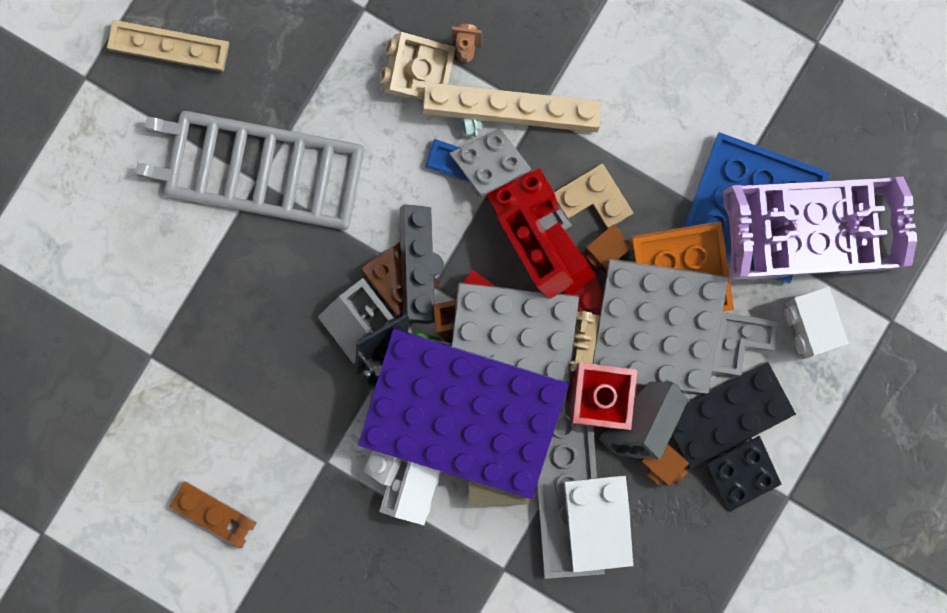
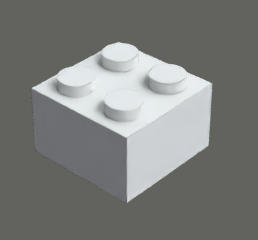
(815, 323)

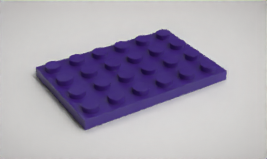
(463, 413)

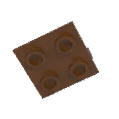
(386, 277)

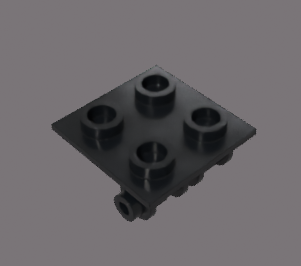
(373, 348)
(744, 473)

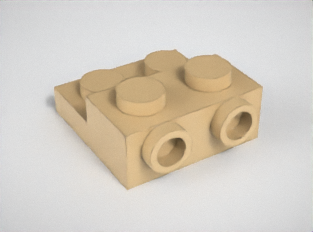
(413, 63)

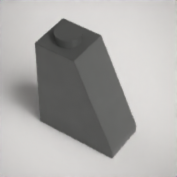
(653, 422)

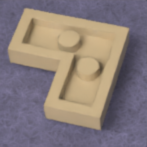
(594, 189)

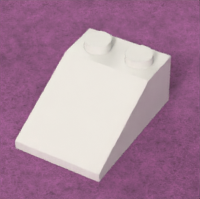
(598, 523)

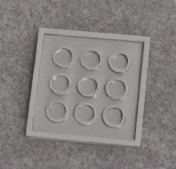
(661, 323)
(517, 327)

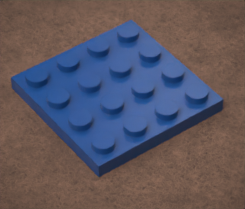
(743, 164)

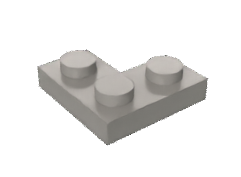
(738, 333)

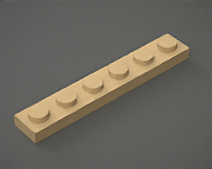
(511, 107)

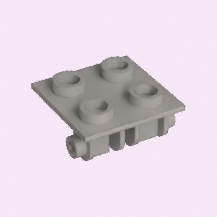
(490, 162)

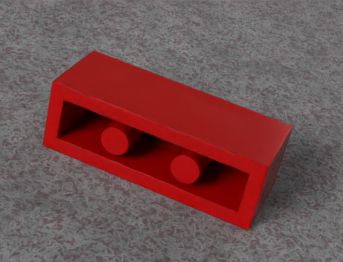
(536, 250)

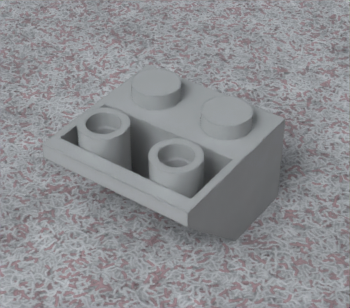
(353, 316)

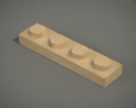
(168, 45)

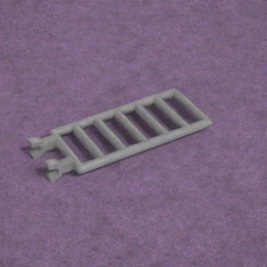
(257, 204)

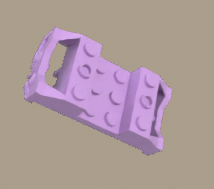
(817, 227)

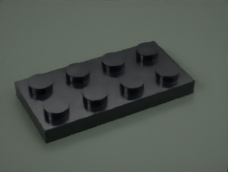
(731, 415)

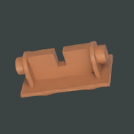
(466, 38)

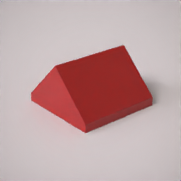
(602, 396)

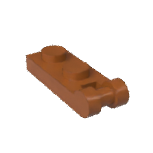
(212, 514)

